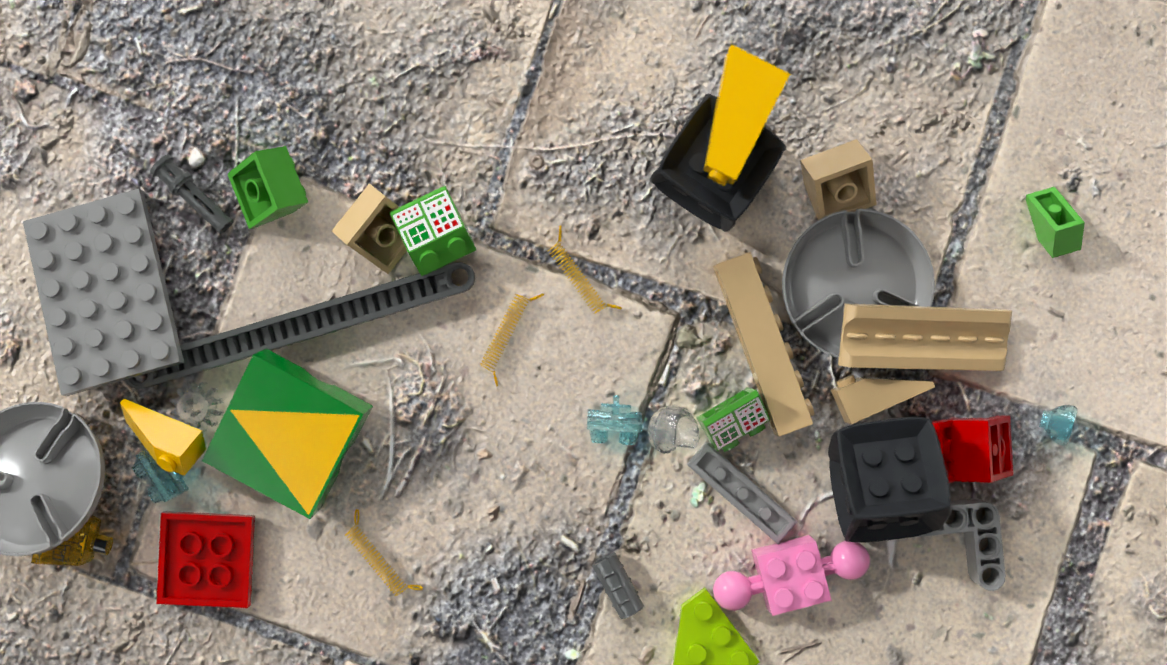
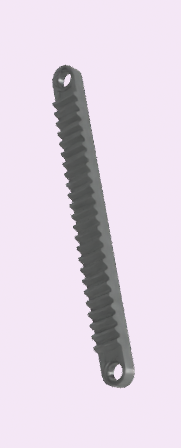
(311, 322)

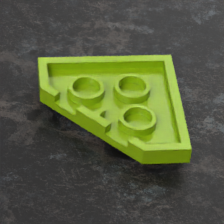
(708, 635)

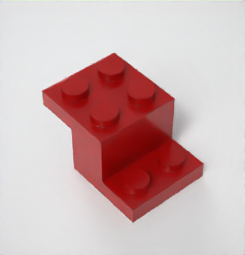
(976, 448)

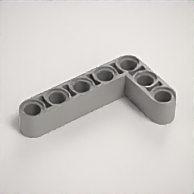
(974, 532)

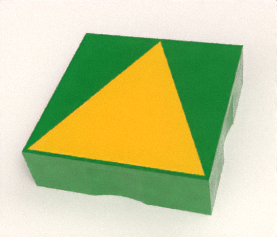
(286, 433)

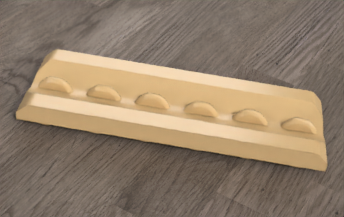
(924, 337)

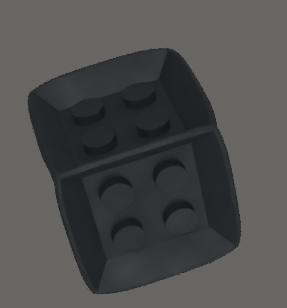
(687, 184)
(888, 479)

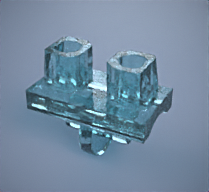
(614, 418)
(166, 484)

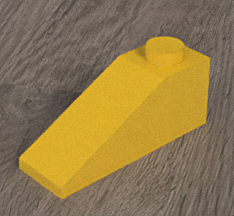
(168, 441)

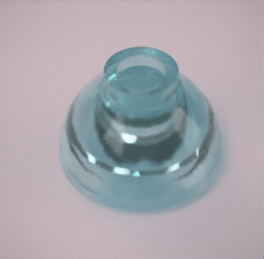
(1059, 423)

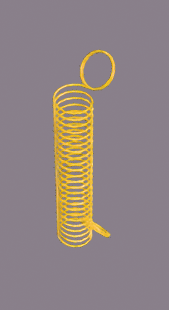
(531, 299)
(609, 305)
(408, 586)

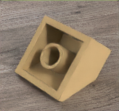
(839, 179)
(371, 230)

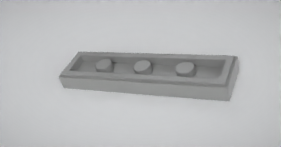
(742, 493)

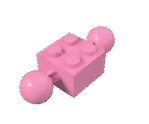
(791, 575)

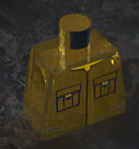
(79, 548)

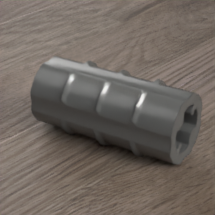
(618, 585)

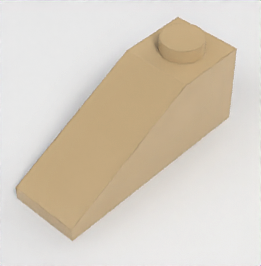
(867, 396)

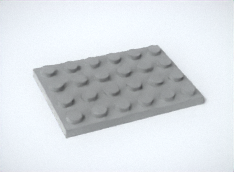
(102, 292)

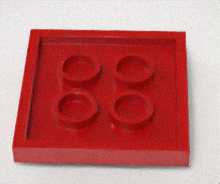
(205, 559)

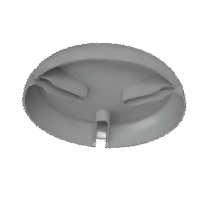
(852, 261)
(47, 477)

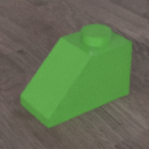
(1055, 222)

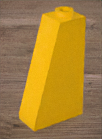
(742, 108)

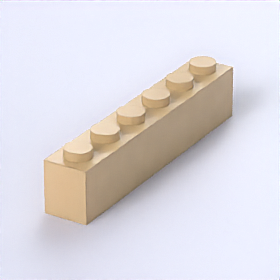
(763, 344)

